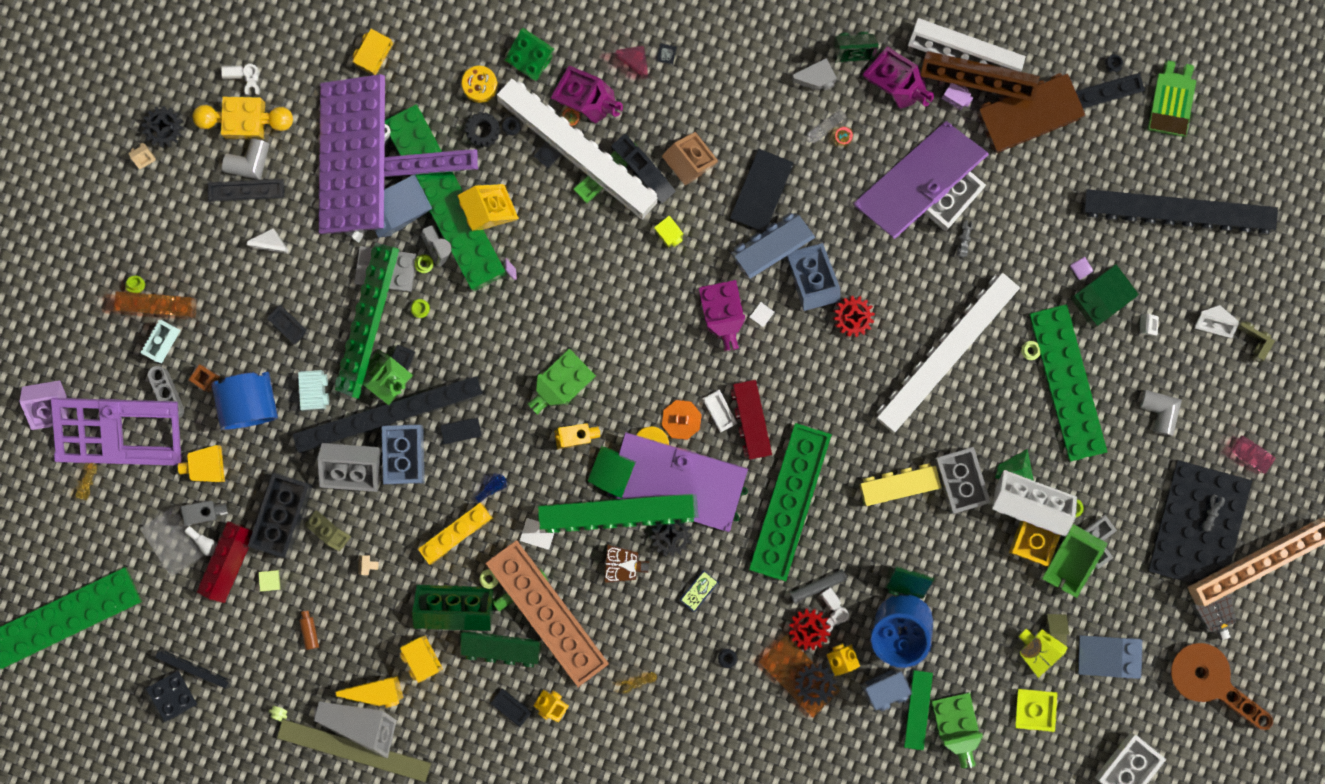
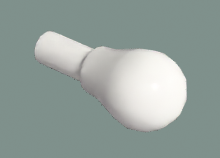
(204, 543)

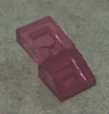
(1253, 454)

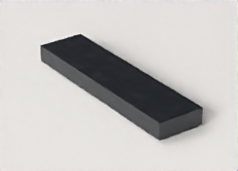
(1110, 91)
(246, 190)
(193, 669)

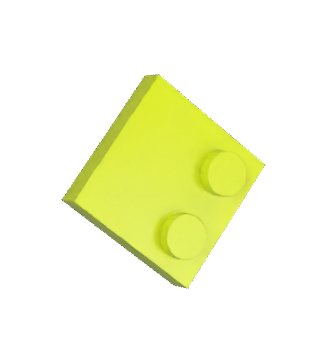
(1036, 710)

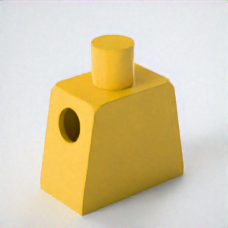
(567, 436)
(204, 465)

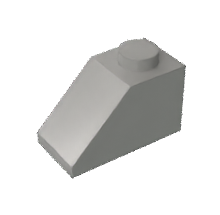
(816, 76)

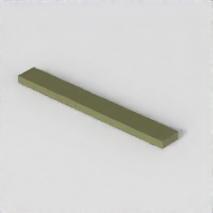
(347, 749)

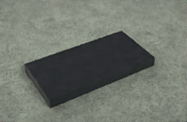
(762, 190)

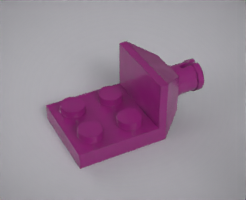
(899, 79)
(586, 95)
(723, 311)

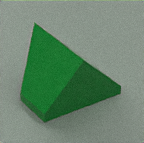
(1018, 465)

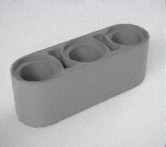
(165, 382)

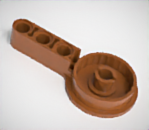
(1214, 683)

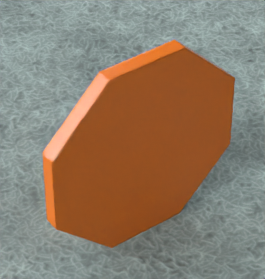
(681, 419)

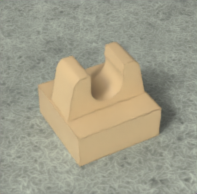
(142, 156)
(365, 564)

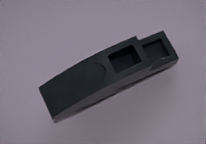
(643, 167)

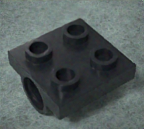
(170, 697)

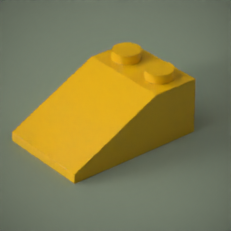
(487, 206)
(378, 692)

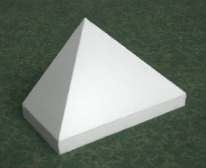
(268, 241)
(1217, 321)

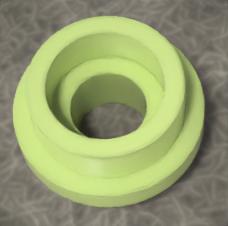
(1035, 346)
(484, 583)
(277, 713)

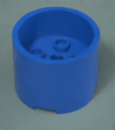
(244, 401)
(902, 631)

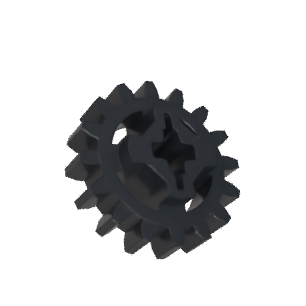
(163, 134)
(672, 545)
(823, 679)

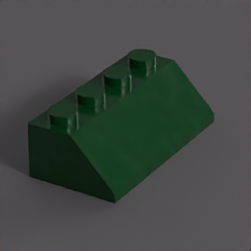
(453, 608)
(500, 647)

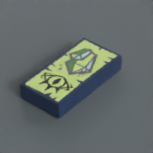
(699, 591)

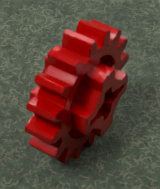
(852, 308)
(819, 631)

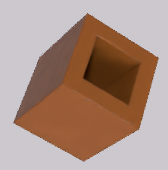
(204, 377)

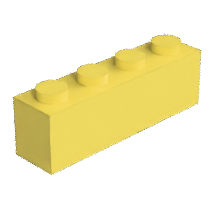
(900, 485)

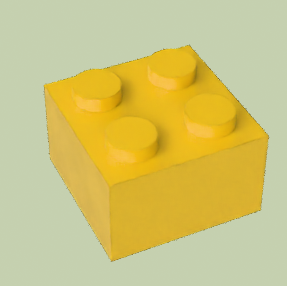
(1034, 543)
(420, 659)

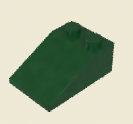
(855, 47)
(1104, 296)
(907, 582)

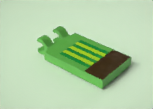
(1172, 101)

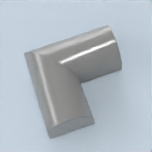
(248, 166)
(437, 247)
(1167, 410)
(1102, 529)

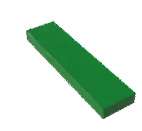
(918, 710)

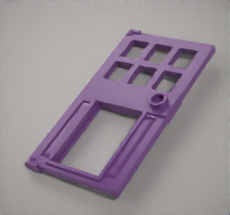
(111, 431)

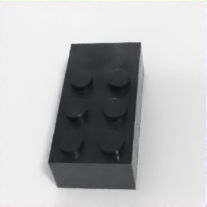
(280, 515)

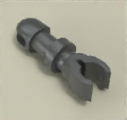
(964, 238)
(1212, 513)

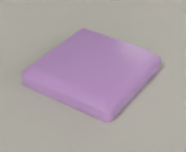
(1081, 268)
(510, 269)

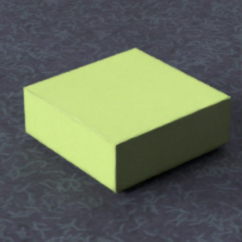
(269, 580)

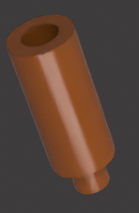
(308, 631)

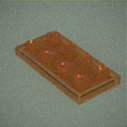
(784, 663)

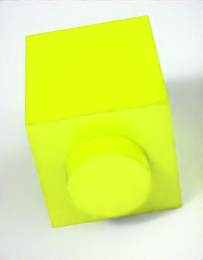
(669, 232)

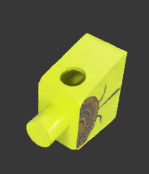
(1041, 650)

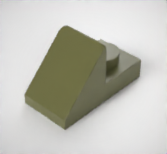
(1057, 627)

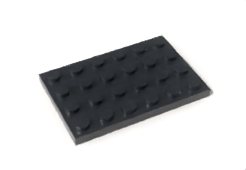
(1181, 544)

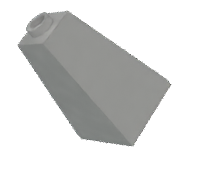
(363, 726)

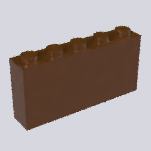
(1021, 120)

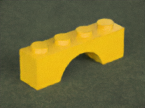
(455, 533)

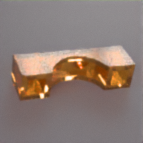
(155, 304)

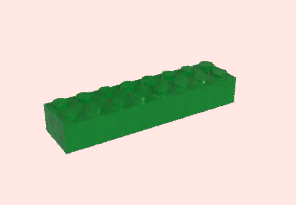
(615, 512)

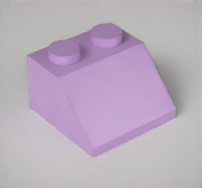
(37, 403)

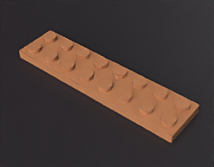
(547, 613)

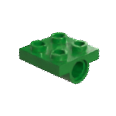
(529, 54)

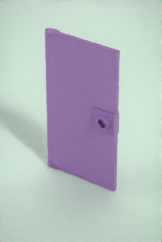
(920, 179)
(677, 471)

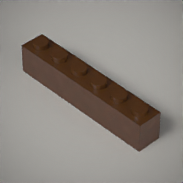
(980, 76)

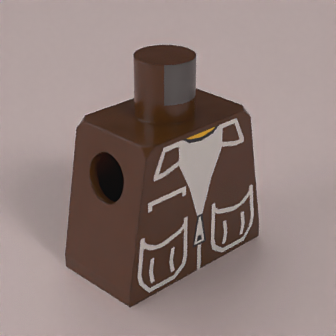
(623, 565)

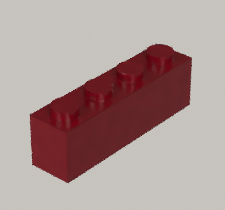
(752, 420)
(225, 562)

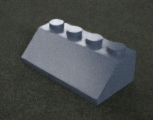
(772, 244)

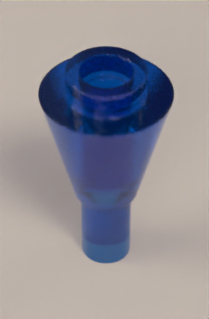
(495, 484)

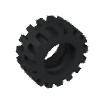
(480, 118)

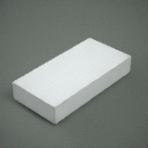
(719, 411)

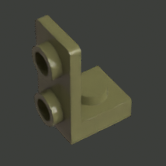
(1261, 349)
(327, 531)

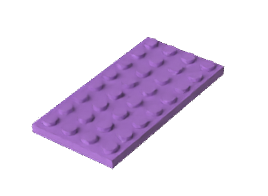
(352, 155)

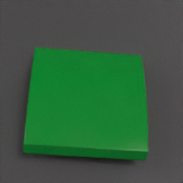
(611, 471)

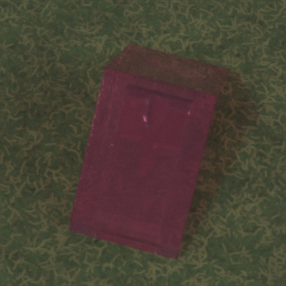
(634, 58)

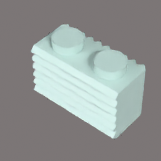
(160, 341)
(312, 390)

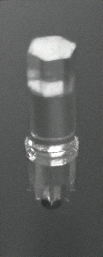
(823, 128)

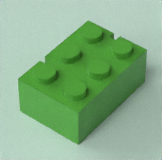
(1075, 560)

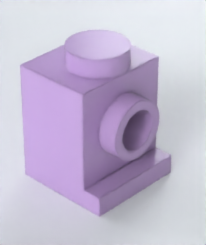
(957, 96)

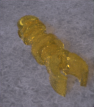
(84, 490)
(638, 682)

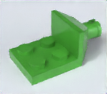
(385, 376)
(561, 382)
(958, 726)

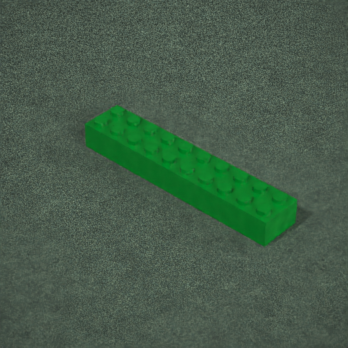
(470, 248)

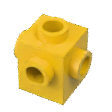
(842, 659)
(550, 705)

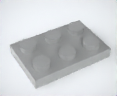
(402, 275)

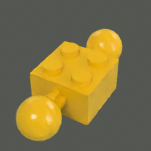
(242, 118)

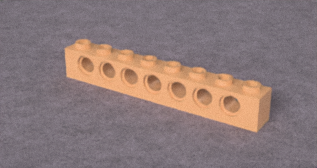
(1258, 563)

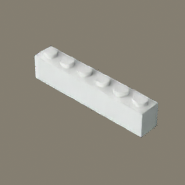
(944, 41)

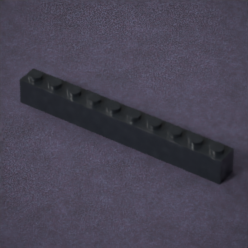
(1179, 211)
(389, 414)

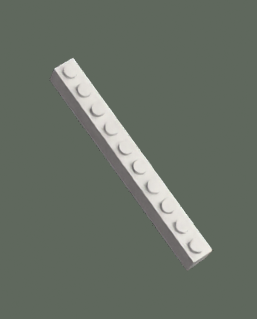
(577, 148)
(947, 353)

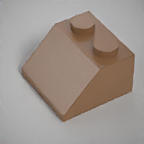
(689, 158)

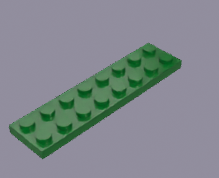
(366, 320)
(1068, 383)
(790, 502)
(67, 616)

